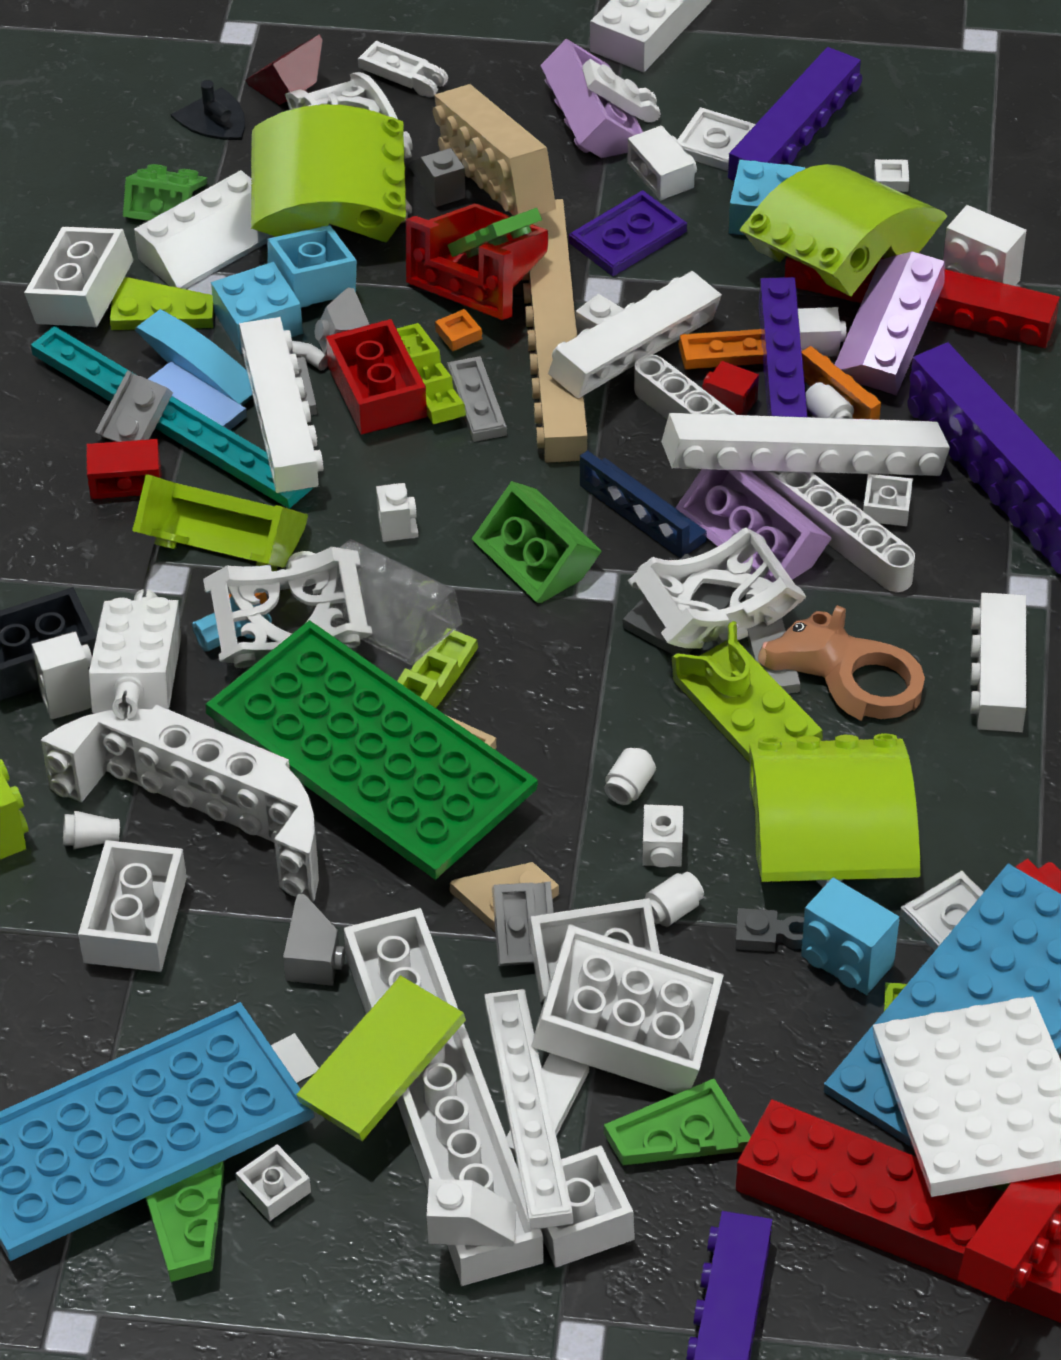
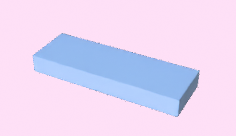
(200, 395)

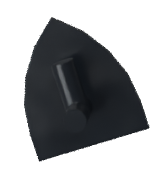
(213, 115)

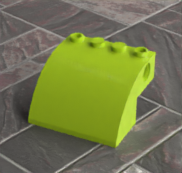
(328, 169)
(839, 224)
(834, 808)

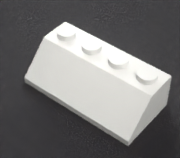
(201, 233)

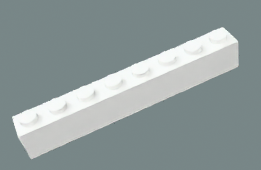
(804, 444)

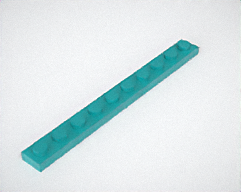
(177, 420)

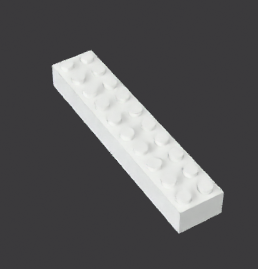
(449, 1103)

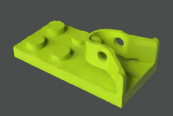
(740, 695)

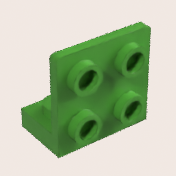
(158, 190)

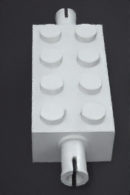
(135, 654)

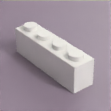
(1001, 662)

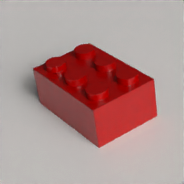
(376, 376)

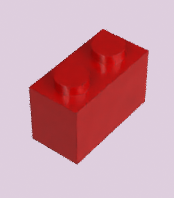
(121, 467)

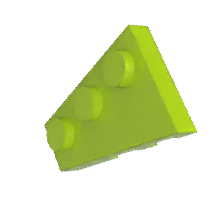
(140, 299)

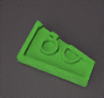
(495, 233)
(679, 1127)
(187, 1222)

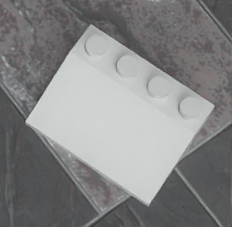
(628, 1011)

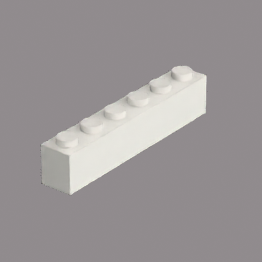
(634, 332)
(279, 405)

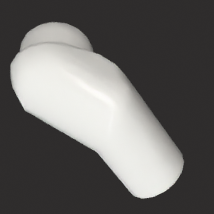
(311, 353)

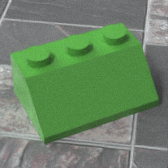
(535, 543)

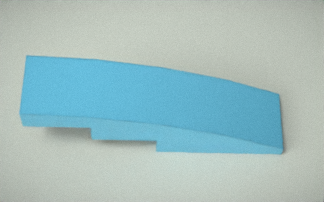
(196, 354)

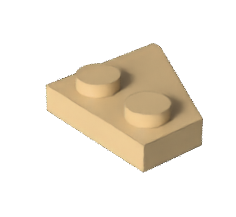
(476, 890)

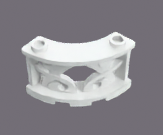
(358, 92)
(246, 581)
(690, 623)

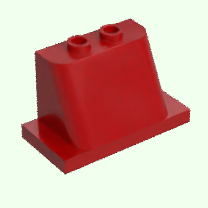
(479, 281)

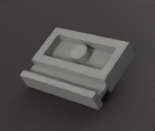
(134, 409)
(512, 910)

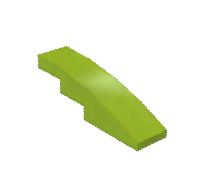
(441, 398)
(440, 667)

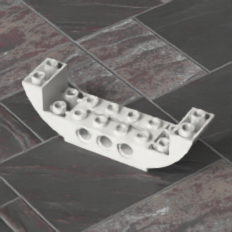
(198, 771)

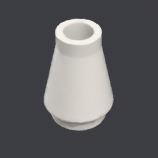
(89, 830)

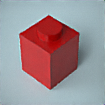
(733, 387)

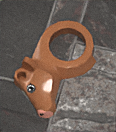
(826, 650)

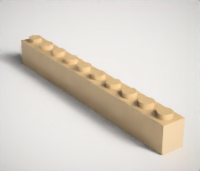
(553, 322)

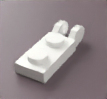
(403, 68)
(621, 92)

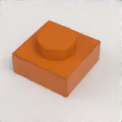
(458, 330)

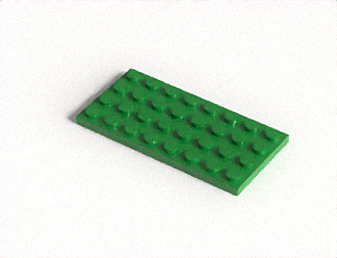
(373, 748)

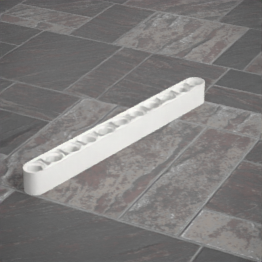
(852, 530)

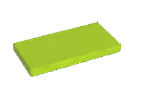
(381, 1057)

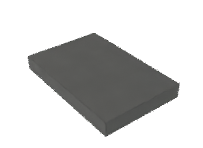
(646, 623)

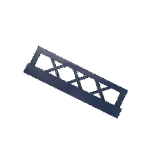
(640, 505)

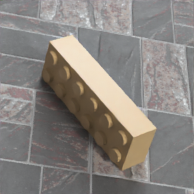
(495, 150)

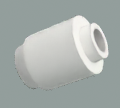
(826, 402)
(629, 775)
(675, 898)

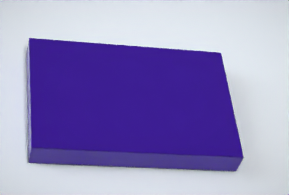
(627, 233)

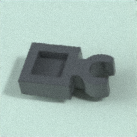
(761, 930)

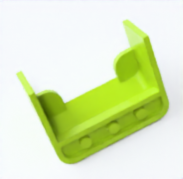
(218, 522)

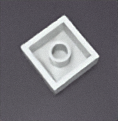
(888, 499)
(273, 1182)

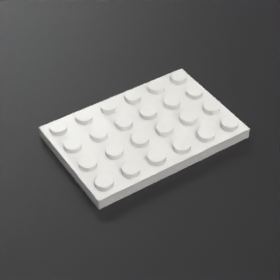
(977, 1093)

